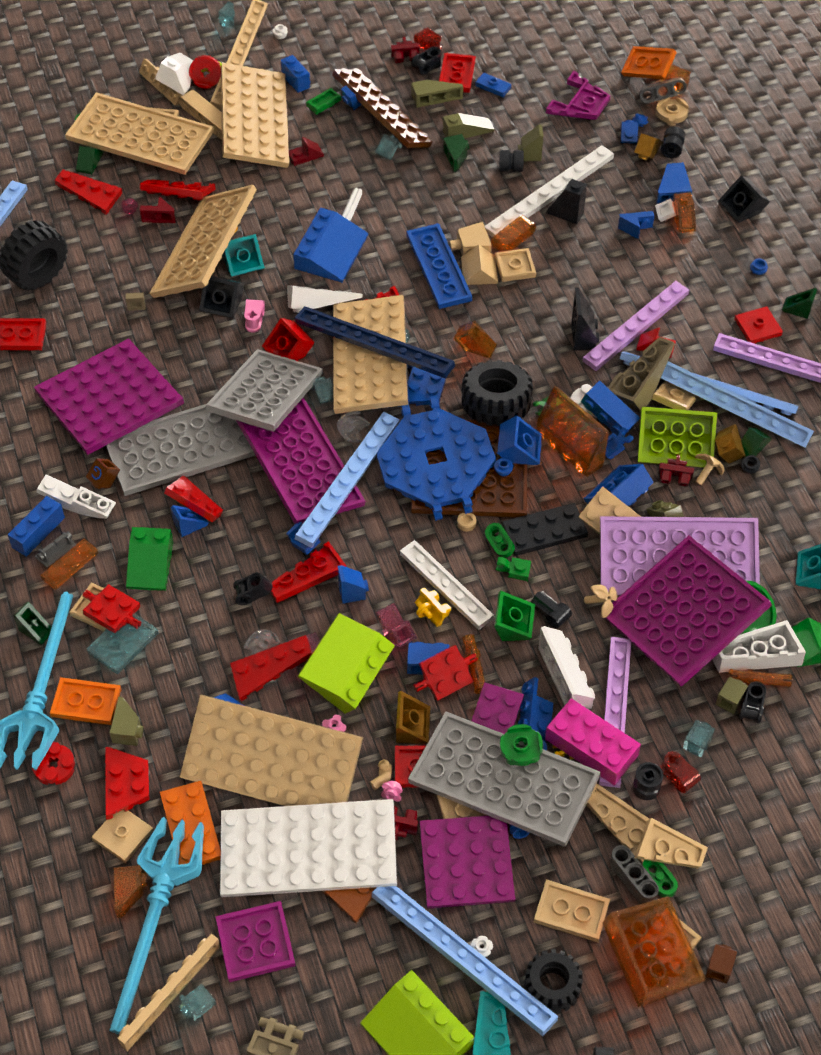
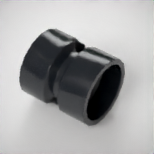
(673, 142)
(511, 161)
(647, 781)

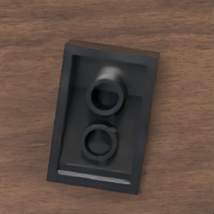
(583, 324)

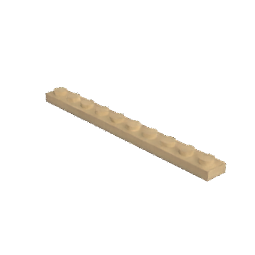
(243, 43)

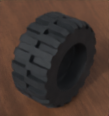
(33, 255)
(496, 392)

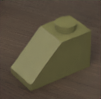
(532, 144)
(125, 725)

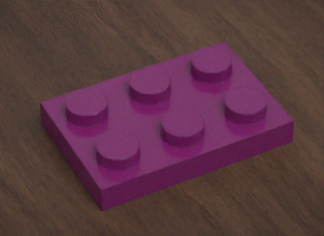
(497, 708)

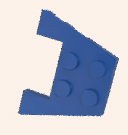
(423, 386)

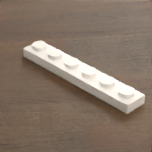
(446, 585)

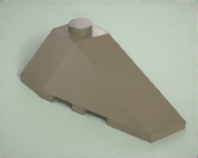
(641, 379)

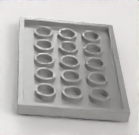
(264, 390)

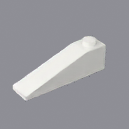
(175, 73)
(316, 298)

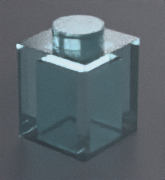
(698, 738)

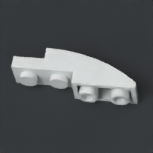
(76, 500)

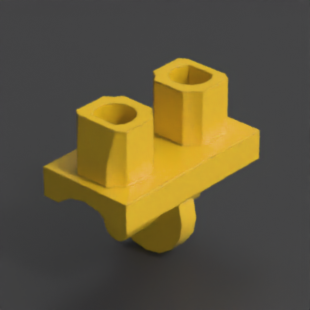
(431, 608)

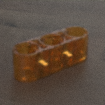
(513, 234)

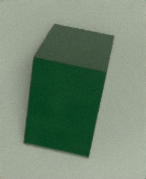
(88, 159)
(800, 303)
(754, 441)
(32, 623)

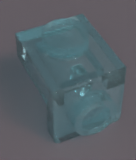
(388, 146)

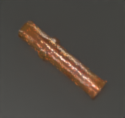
(469, 643)
(765, 678)

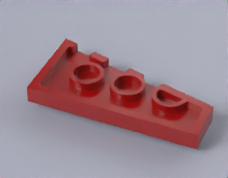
(262, 667)

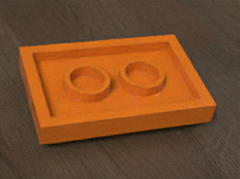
(648, 62)
(85, 701)

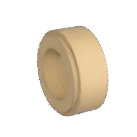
(466, 522)

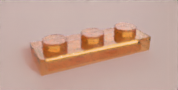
(69, 564)

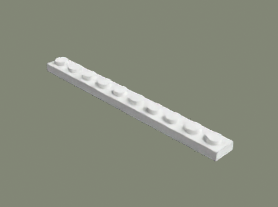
(550, 190)

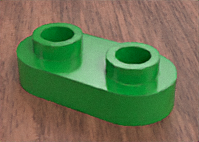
(500, 541)
(662, 877)

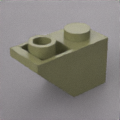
(664, 509)

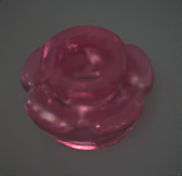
(129, 209)

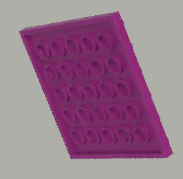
(108, 396)
(686, 610)

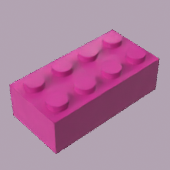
(592, 741)

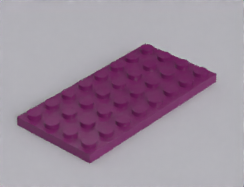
(299, 462)

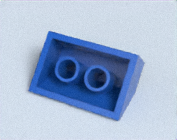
(625, 483)

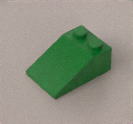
(149, 558)

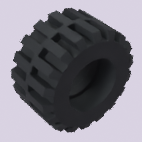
(560, 965)

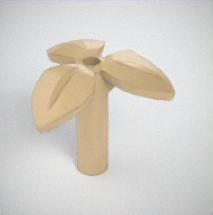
(711, 462)
(602, 595)

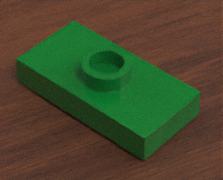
(323, 101)

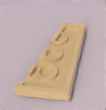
(618, 817)

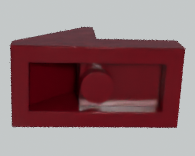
(307, 152)
(158, 214)

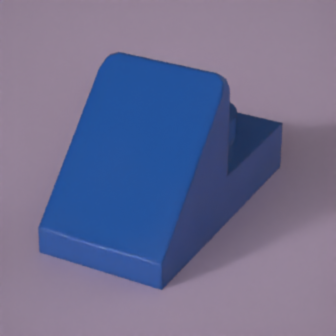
(633, 222)

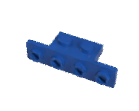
(534, 709)

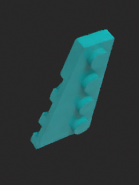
(491, 1027)

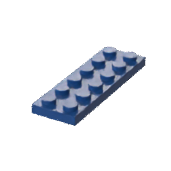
(439, 266)

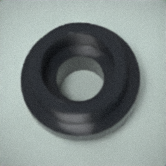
(750, 460)

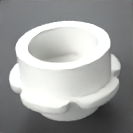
(280, 31)
(482, 940)

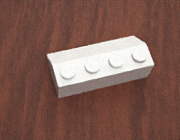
(564, 667)

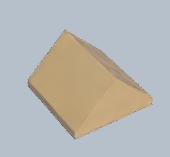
(479, 267)

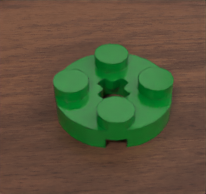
(521, 756)

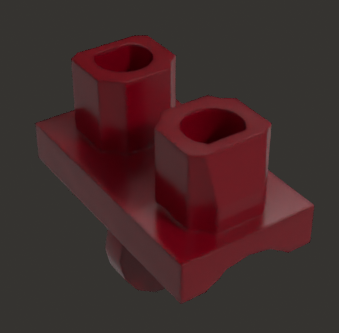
(404, 48)
(675, 468)
(406, 824)

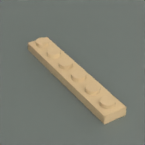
(162, 998)

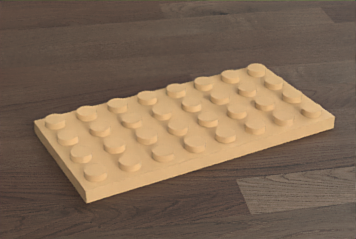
(254, 115)
(140, 133)
(203, 242)
(364, 377)
(269, 755)

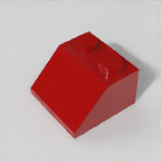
(288, 340)

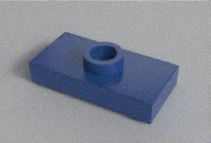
(493, 84)

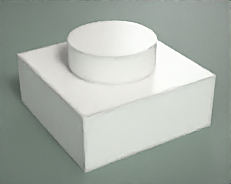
(665, 210)

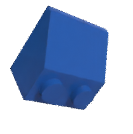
(519, 442)

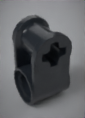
(428, 60)
(252, 588)
(752, 706)

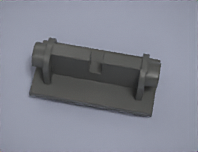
(55, 550)

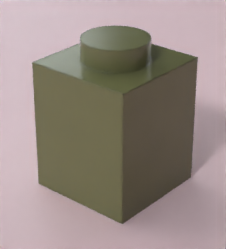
(731, 695)

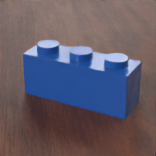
(609, 408)
(36, 526)

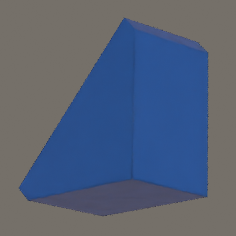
(187, 520)

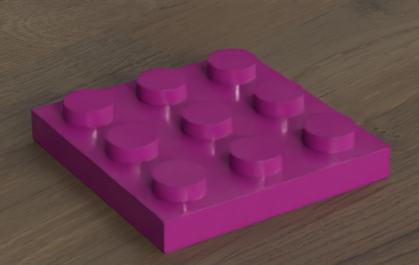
(255, 941)

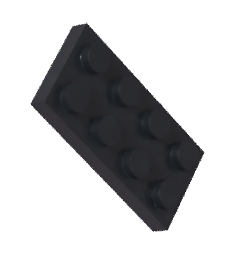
(545, 529)

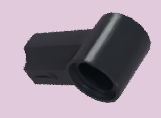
(555, 613)

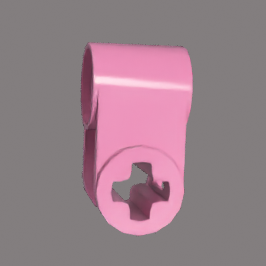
(253, 314)

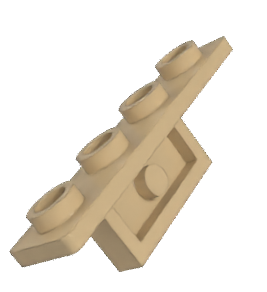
(149, 72)

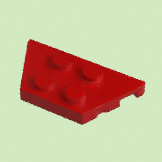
(125, 781)

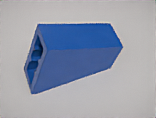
(673, 182)

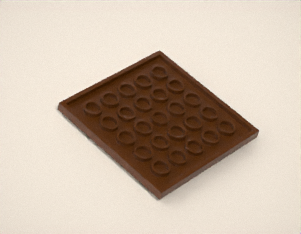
(496, 494)

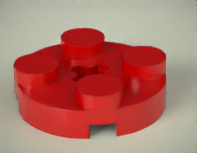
(198, 77)
(64, 769)

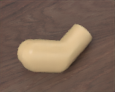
(384, 776)

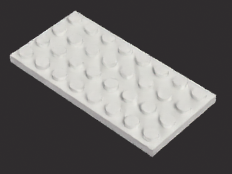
(308, 848)

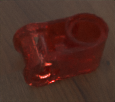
(427, 39)
(680, 772)

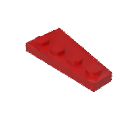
(177, 188)
(95, 192)
(315, 570)

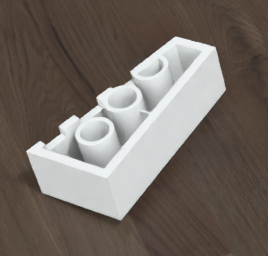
(762, 649)

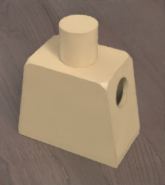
(471, 237)

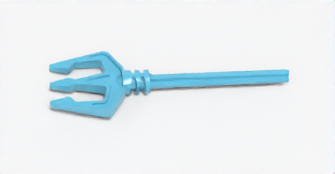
(31, 717)
(164, 875)

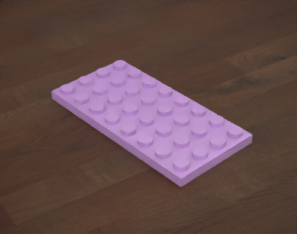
(638, 543)

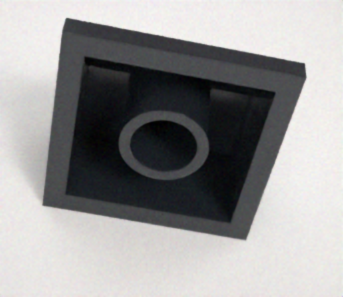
(743, 200)
(221, 296)

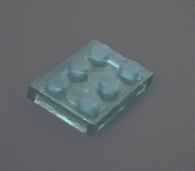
(120, 648)

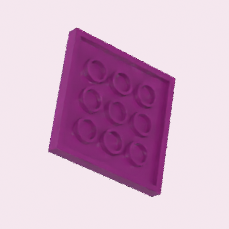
(466, 861)

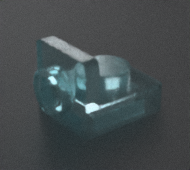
(226, 15)
(324, 389)
(196, 1002)

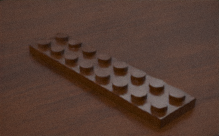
(383, 108)

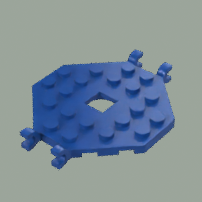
(443, 483)

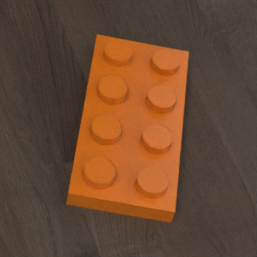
(191, 806)

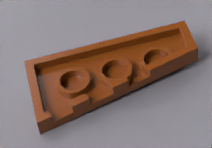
(352, 900)

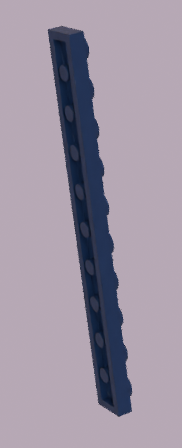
(375, 342)

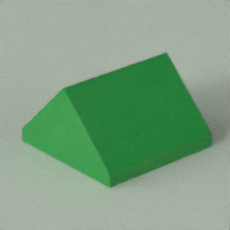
(514, 617)
(809, 635)

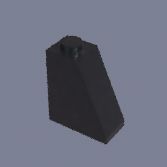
(569, 202)

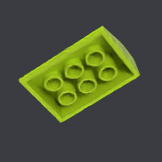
(674, 432)
(346, 662)
(416, 1022)

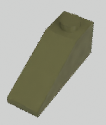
(434, 92)
(466, 125)

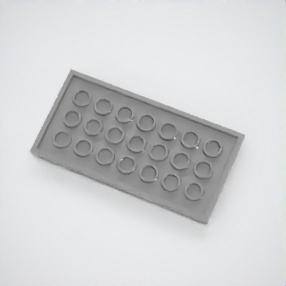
(177, 448)
(468, 768)

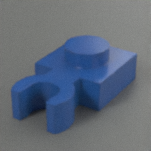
(615, 443)

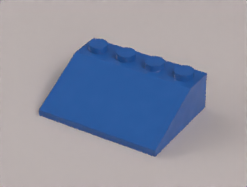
(329, 246)

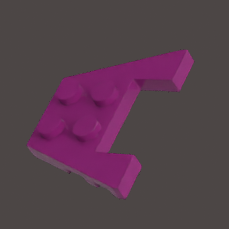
(586, 103)

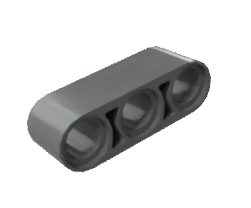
(671, 91)
(633, 866)

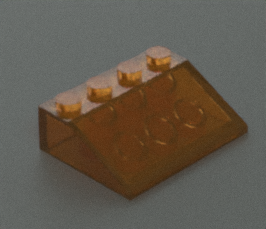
(573, 432)
(653, 950)

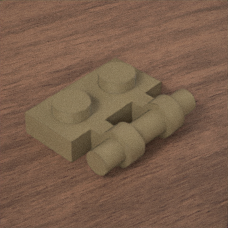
(265, 1044)

